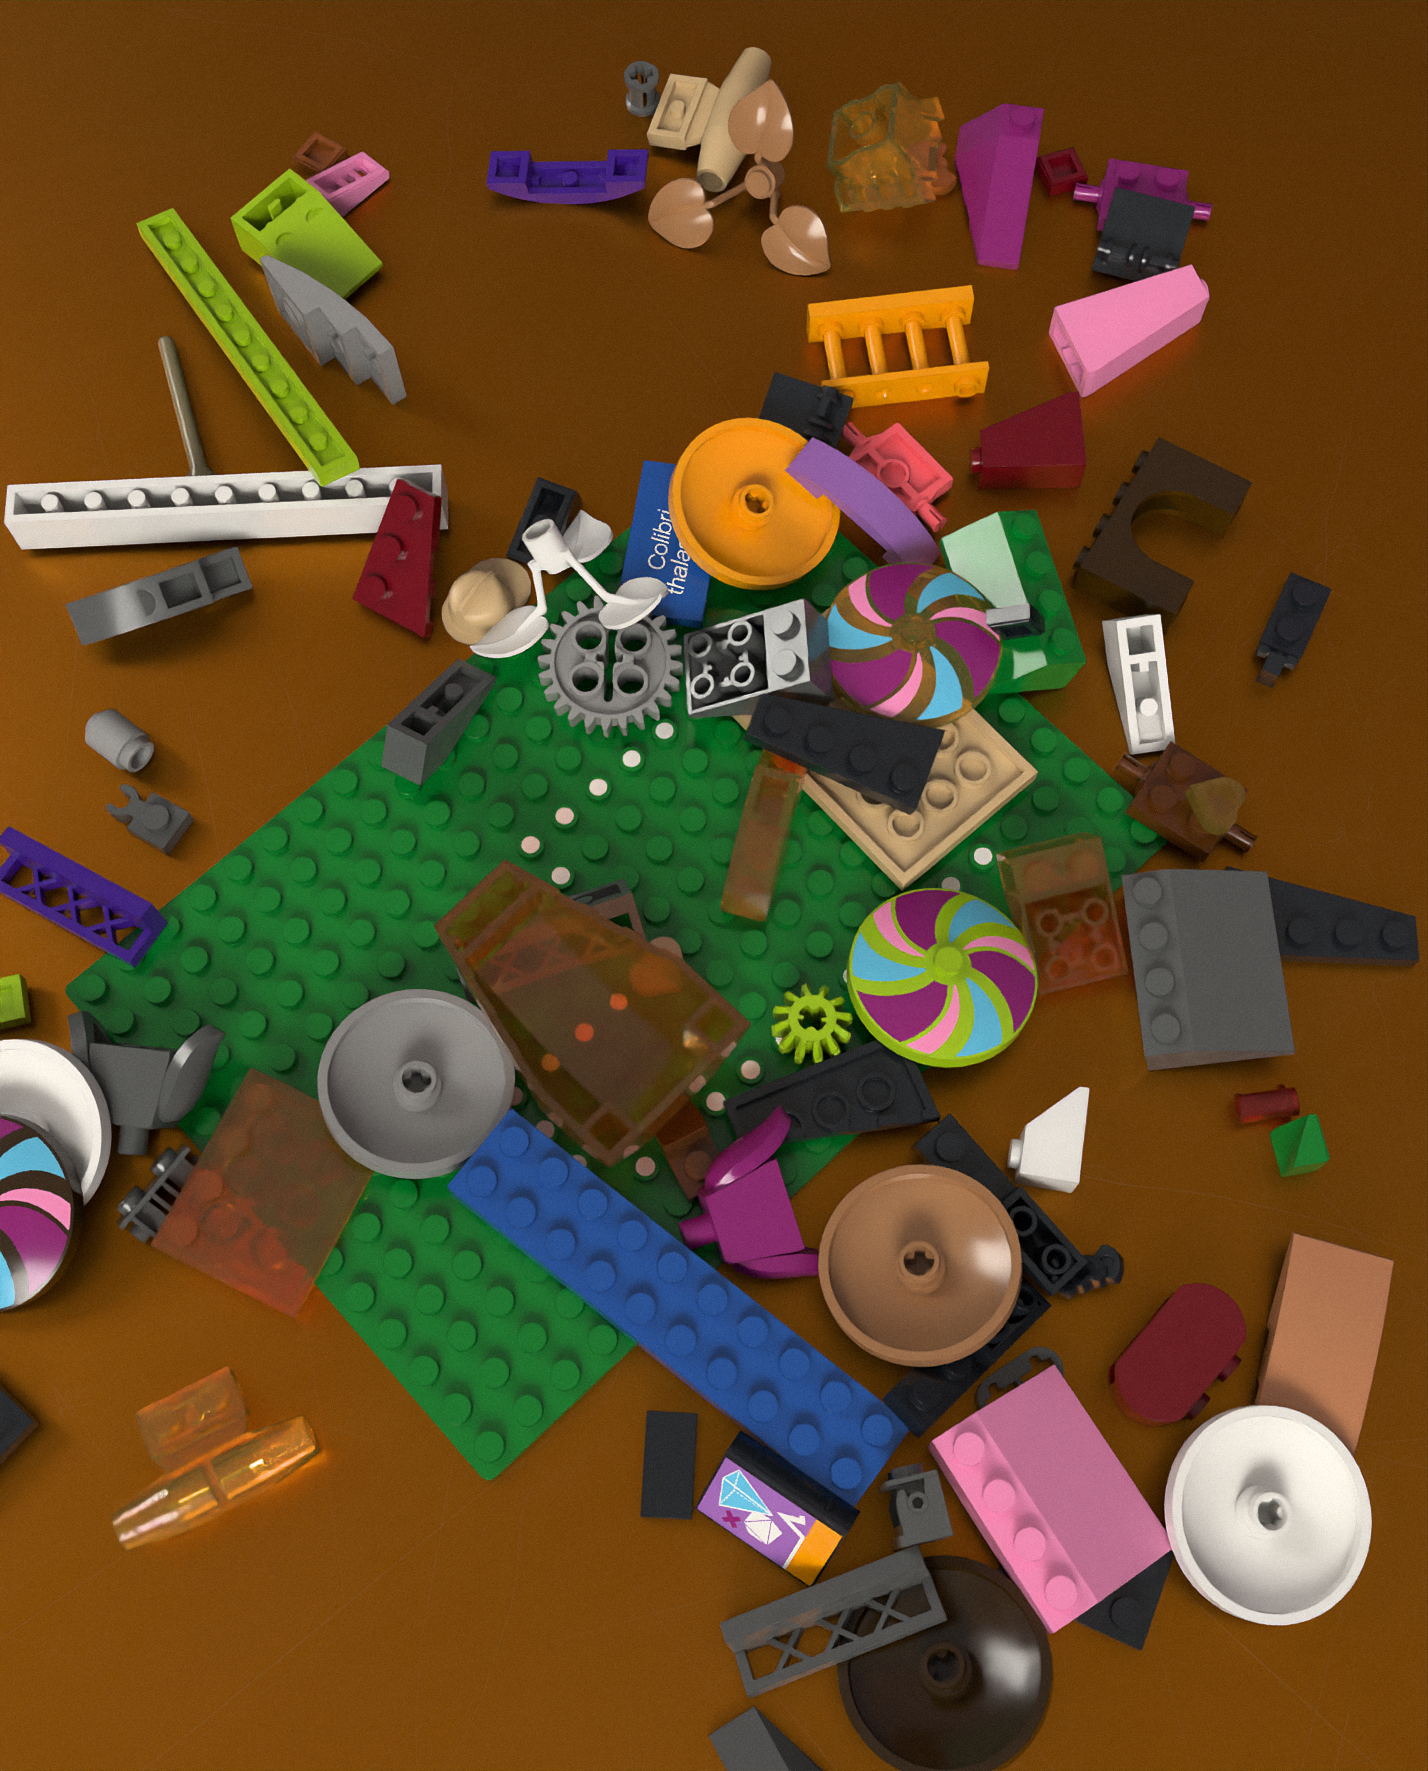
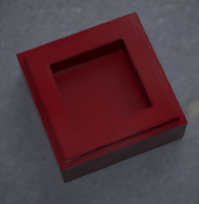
(1060, 171)

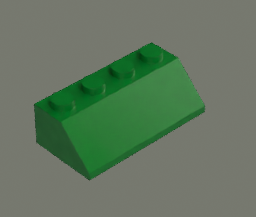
(1011, 567)

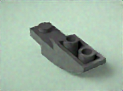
(159, 596)

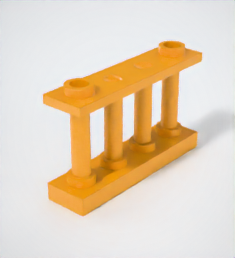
(895, 314)

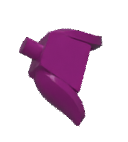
(750, 1210)

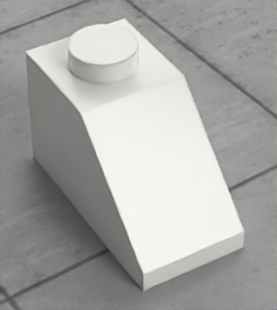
(1052, 1145)

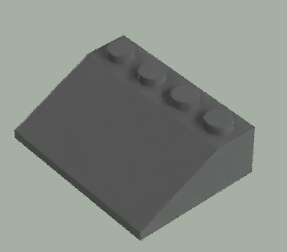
(1206, 967)

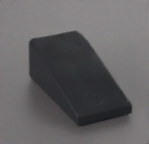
(545, 502)

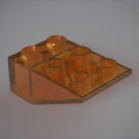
(1064, 910)

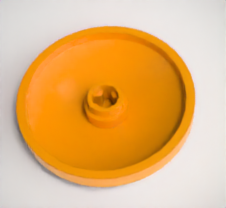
(743, 510)

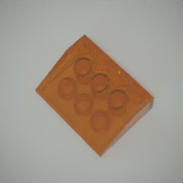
(265, 1197)

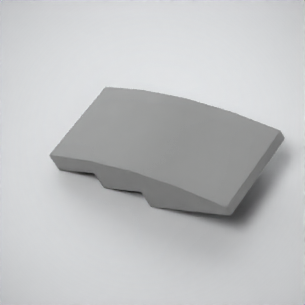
(333, 328)

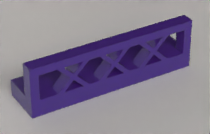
(83, 882)

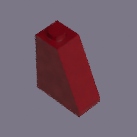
(1033, 448)

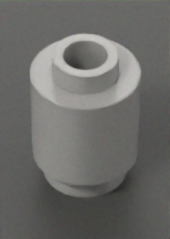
(118, 740)

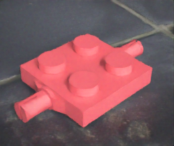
(903, 468)

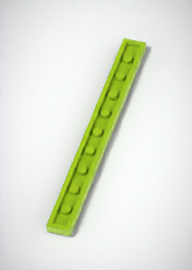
(249, 348)

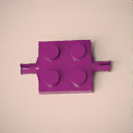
(1140, 178)

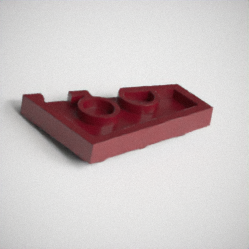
(401, 559)

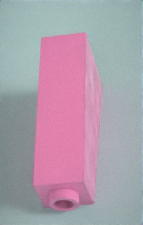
(1126, 324)

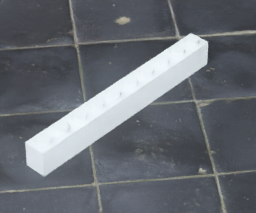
(207, 507)

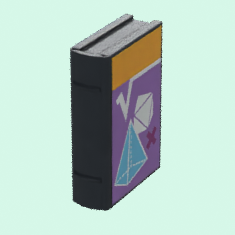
(776, 1509)

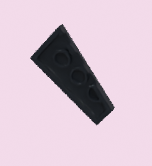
(855, 749)
(840, 1097)

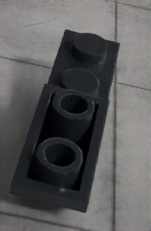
(1045, 1250)
(932, 1390)

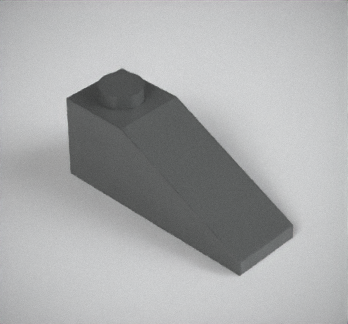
(434, 721)

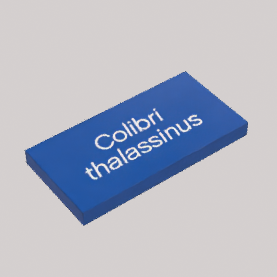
(658, 554)

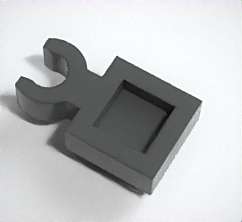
(153, 821)

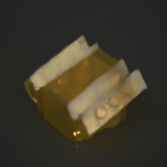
(885, 150)

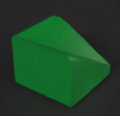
(1299, 1146)

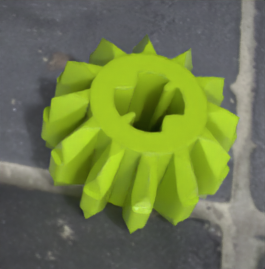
(810, 1040)

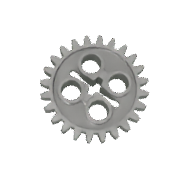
(570, 664)

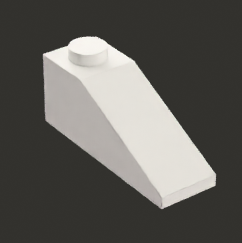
(1140, 680)

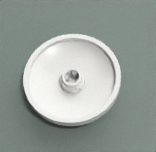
(61, 1097)
(1268, 1514)

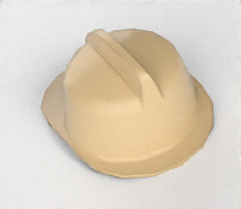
(484, 598)

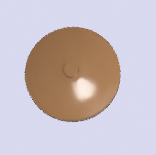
(920, 1265)

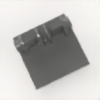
(136, 1203)

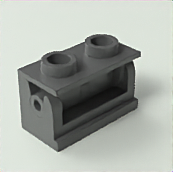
(916, 1506)

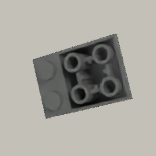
(766, 652)

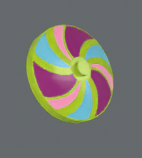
(941, 977)

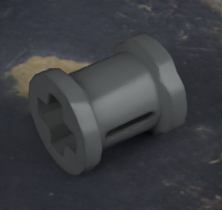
(649, 80)

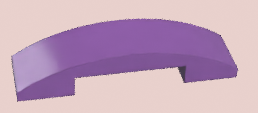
(865, 501)

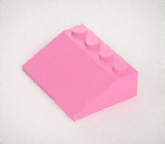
(1050, 1498)

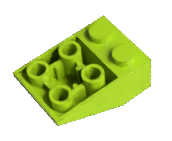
(305, 232)

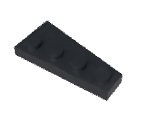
(1339, 929)

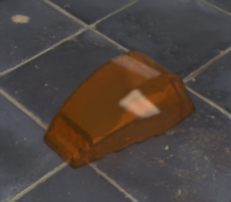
(588, 1010)

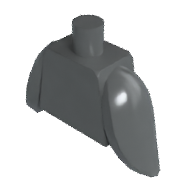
(144, 1083)

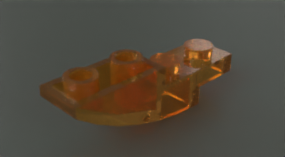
(762, 836)

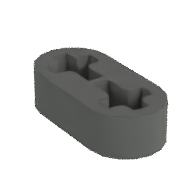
(1014, 1371)

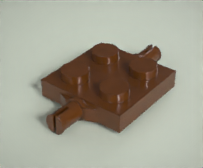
(1163, 805)

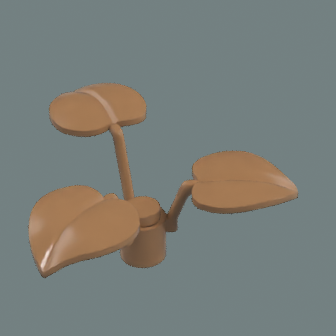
(763, 127)

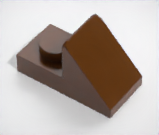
(687, 1149)

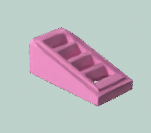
(360, 187)

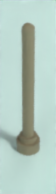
(183, 408)

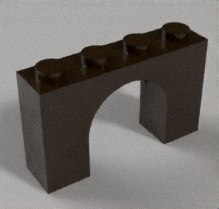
(1169, 483)

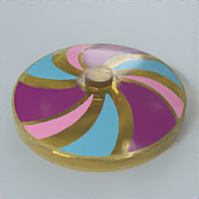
(912, 644)

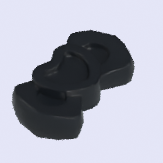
(1102, 1269)

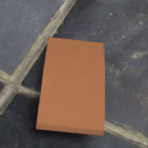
(1325, 1334)

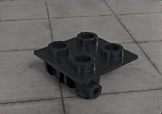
(1142, 236)
(807, 408)

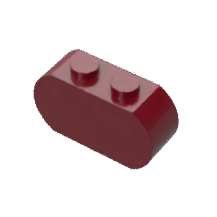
(1178, 1356)

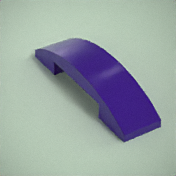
(568, 181)

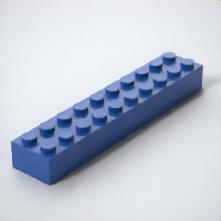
(678, 1308)

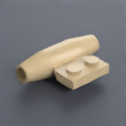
(699, 112)

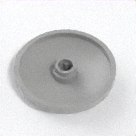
(414, 1083)

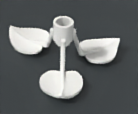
(555, 553)

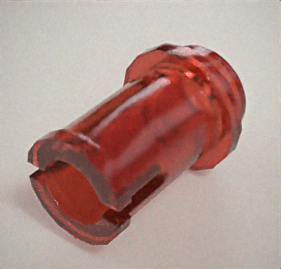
(1267, 1105)

